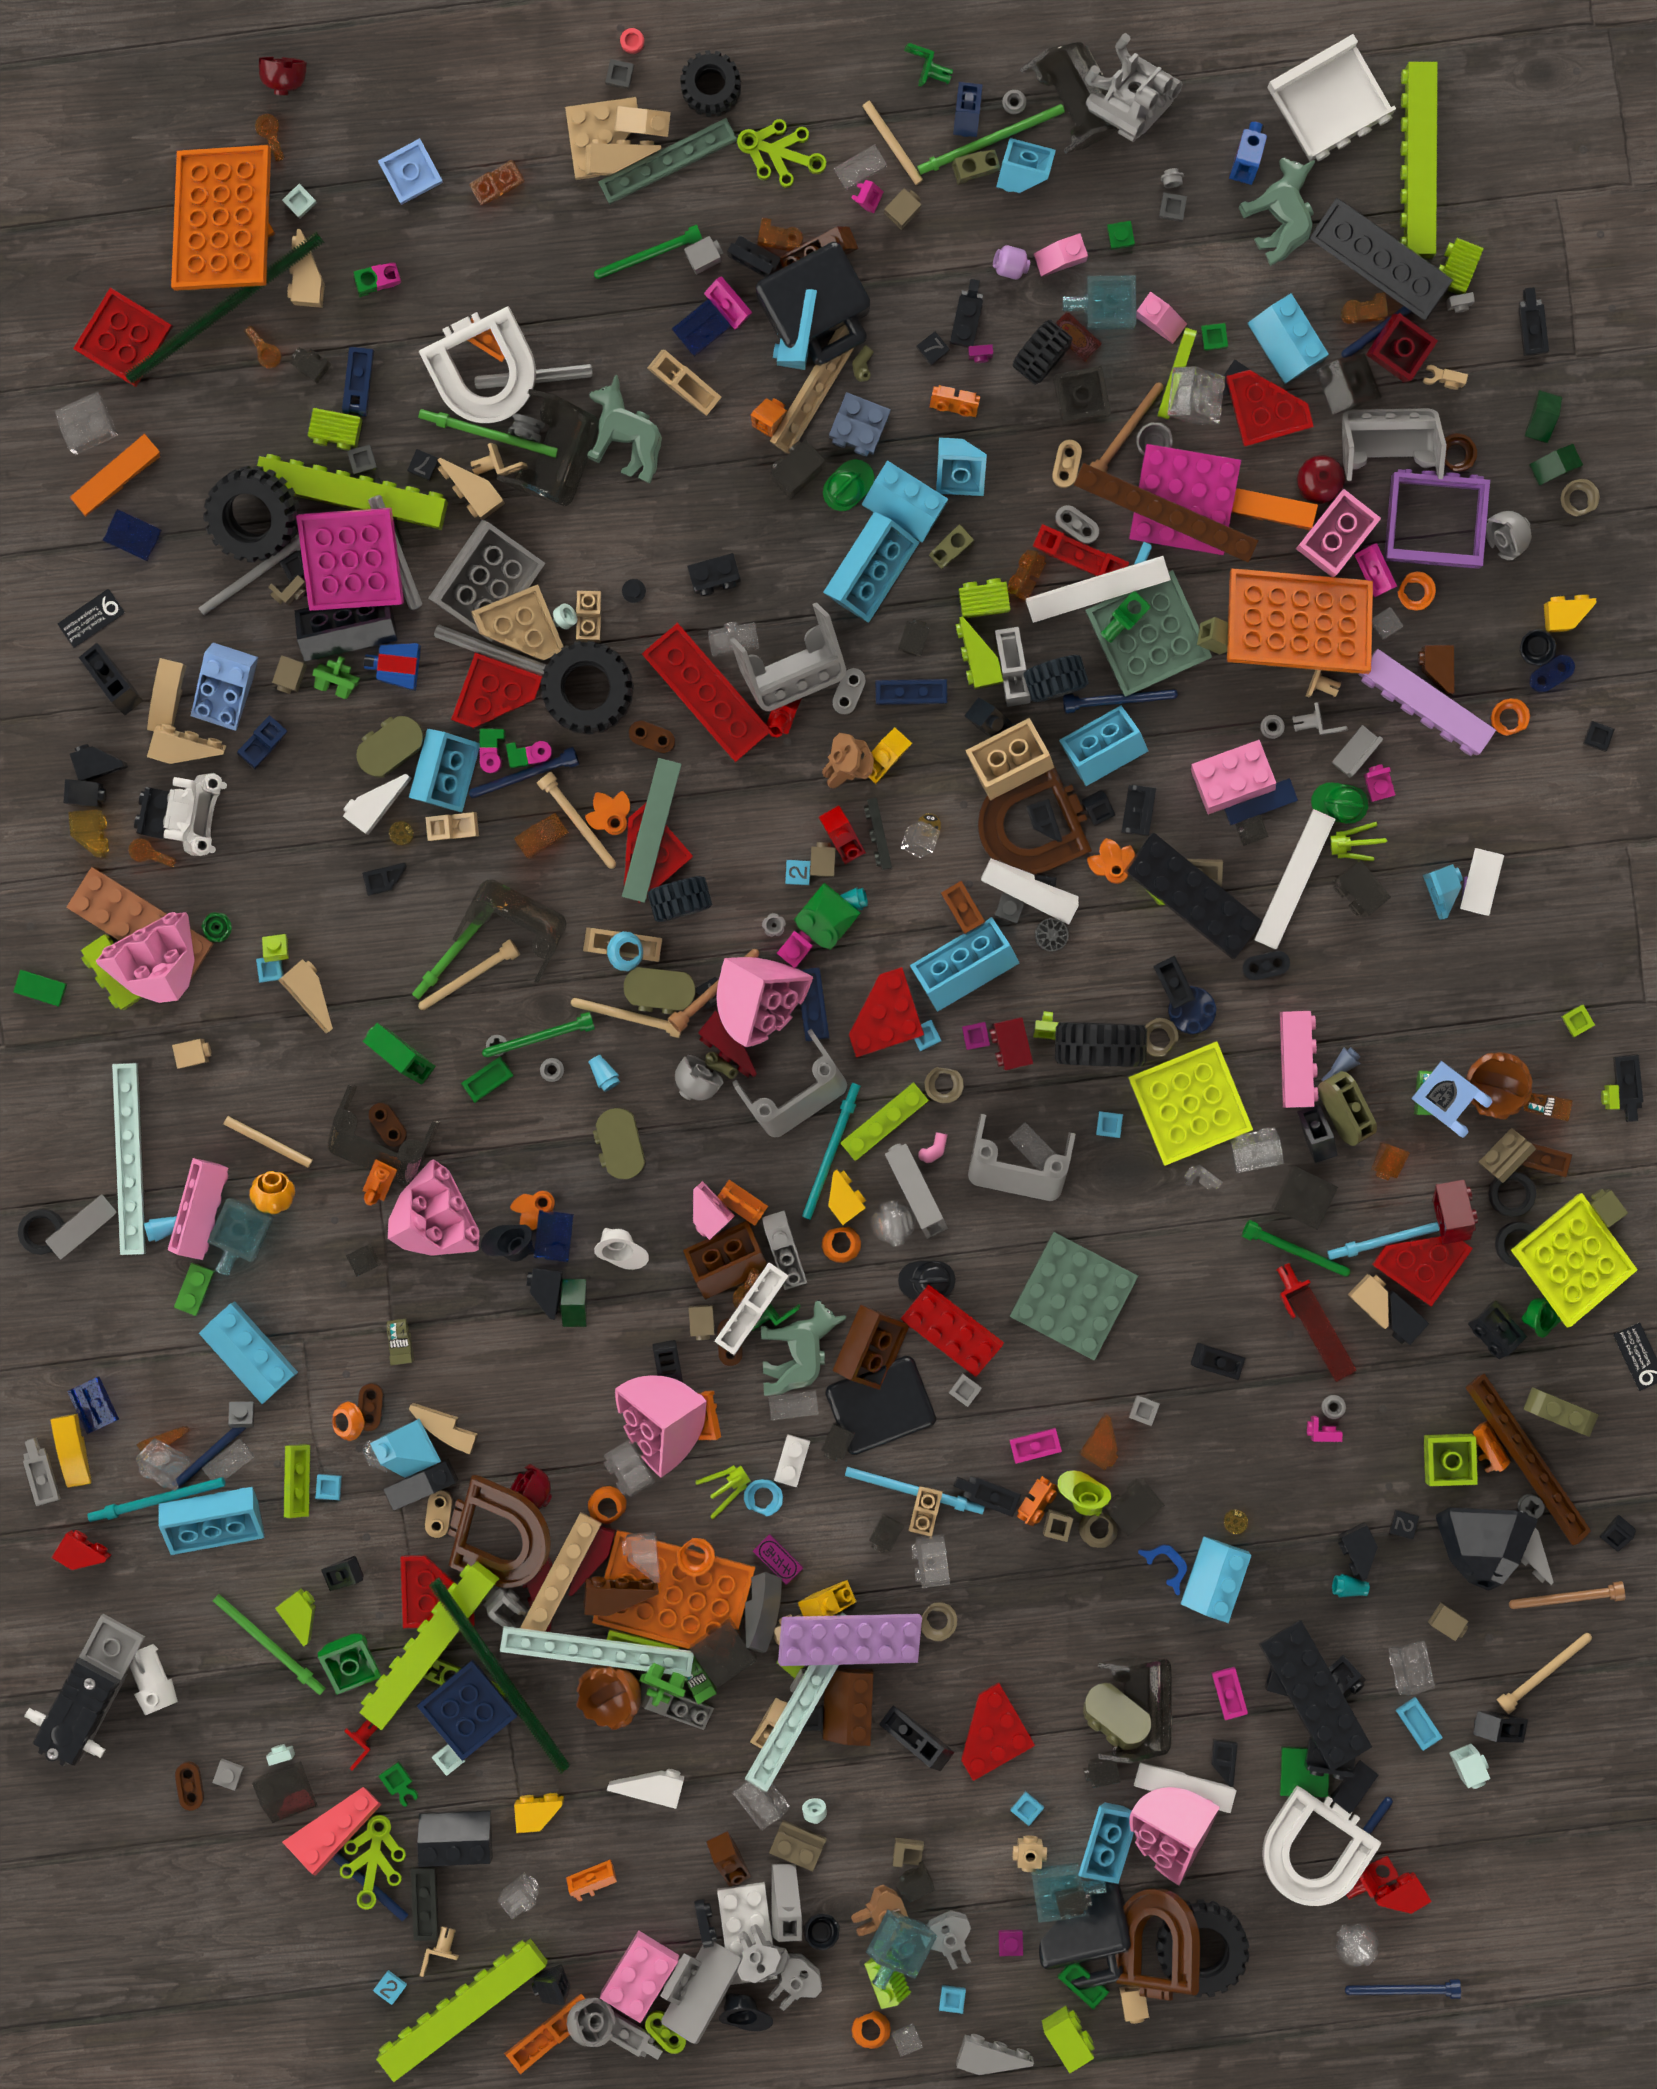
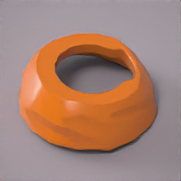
(1429, 588)
(1516, 705)
(841, 1257)
(355, 1421)
(606, 1492)
(696, 1570)
(883, 2024)

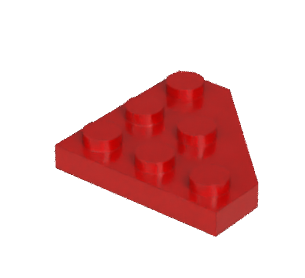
(1265, 408)
(493, 690)
(671, 854)
(887, 1015)
(1422, 1265)
(417, 1598)
(994, 1733)

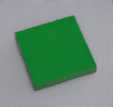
(1295, 1773)

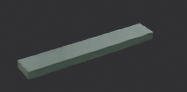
(667, 161)
(651, 830)

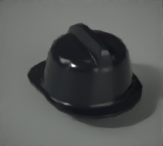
(508, 1241)
(918, 1274)
(743, 2013)

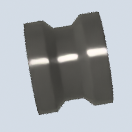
(1528, 1502)

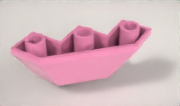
(154, 959)
(433, 1215)

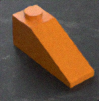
(768, 416)

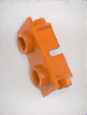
(944, 400)
(378, 1182)
(742, 1202)
(1035, 1509)

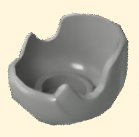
(1154, 434)

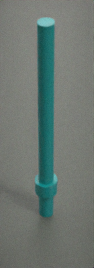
(847, 1108)
(113, 1511)

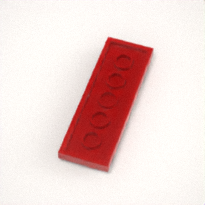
(706, 692)

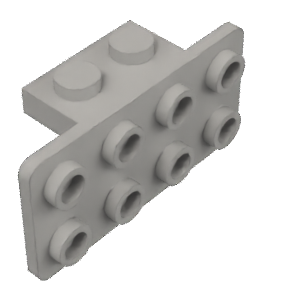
(698, 1990)

